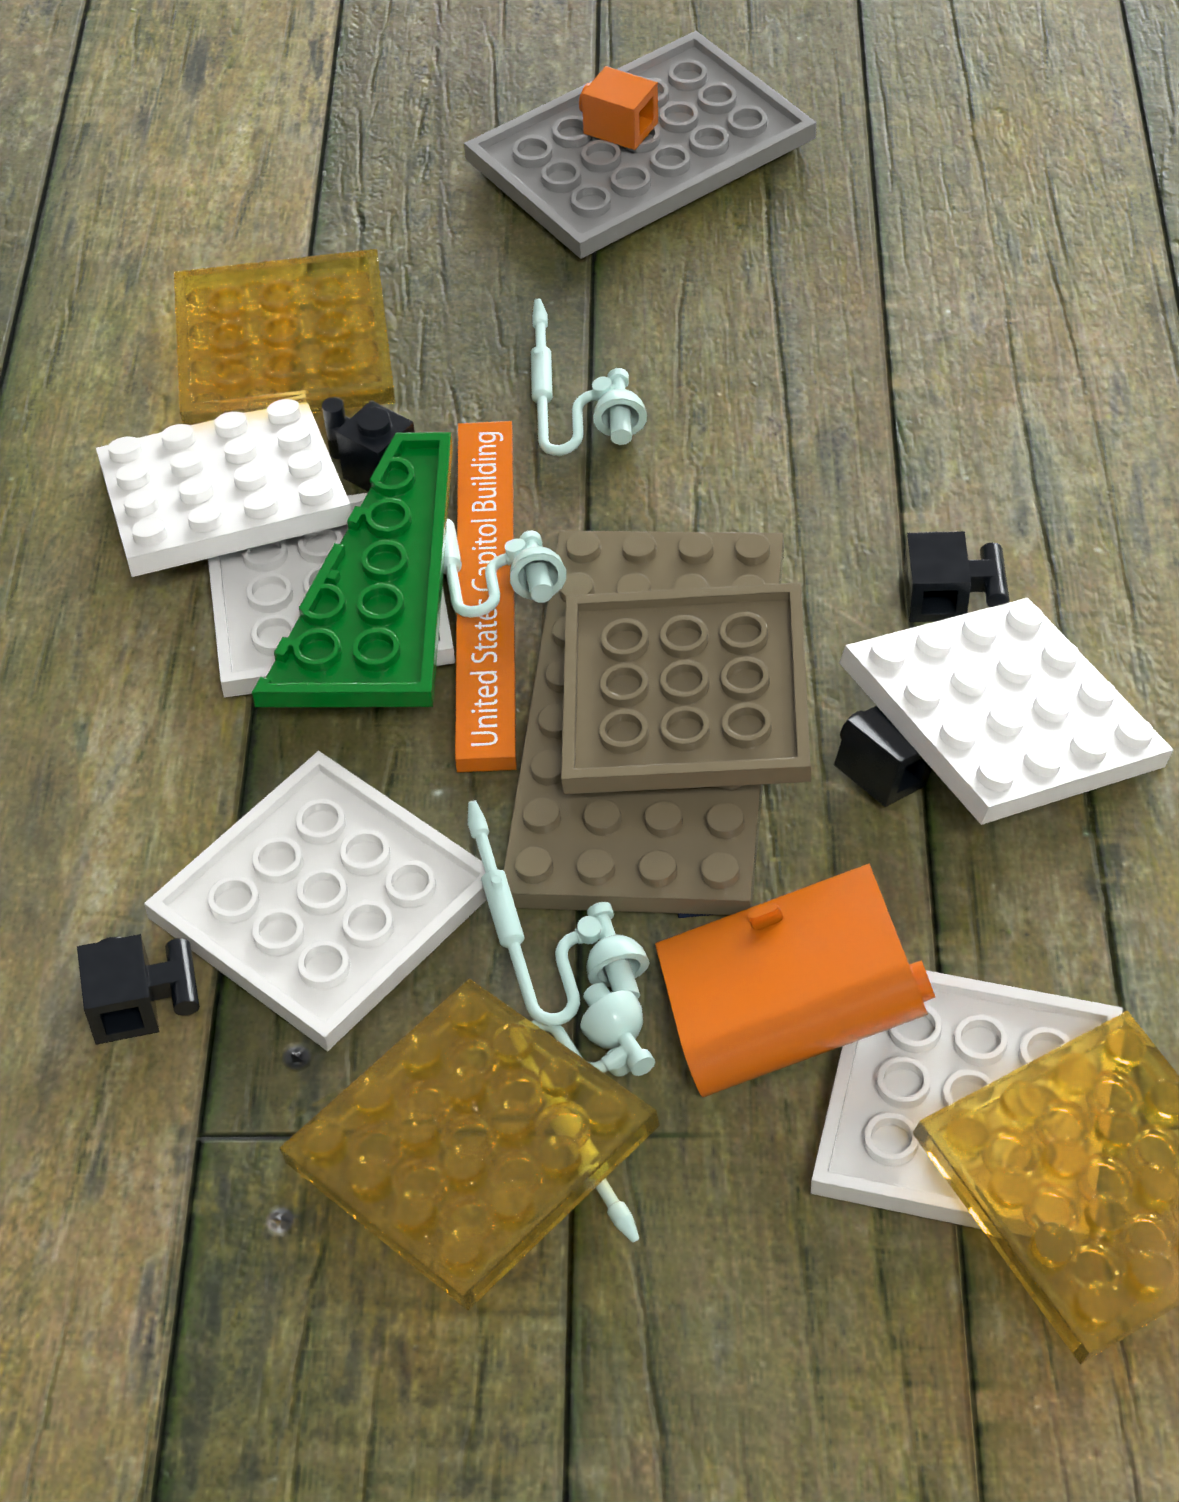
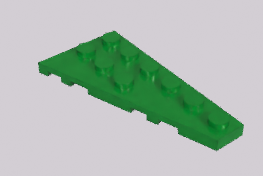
(376, 602)

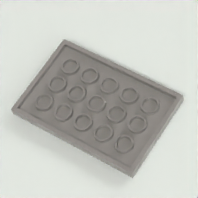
(592, 192)

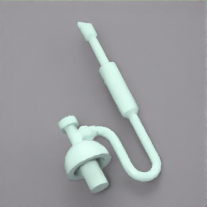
(618, 410)
(534, 572)
(611, 961)
(612, 1024)

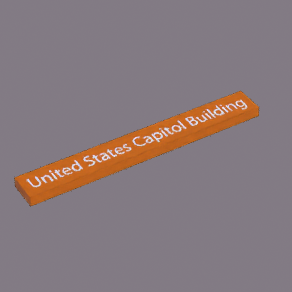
(485, 643)

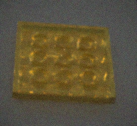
(281, 333)
(469, 1141)
(1076, 1180)

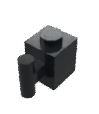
(362, 438)
(942, 576)
(880, 757)
(123, 986)

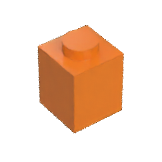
(619, 107)

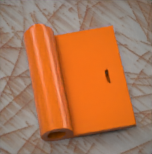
(789, 980)

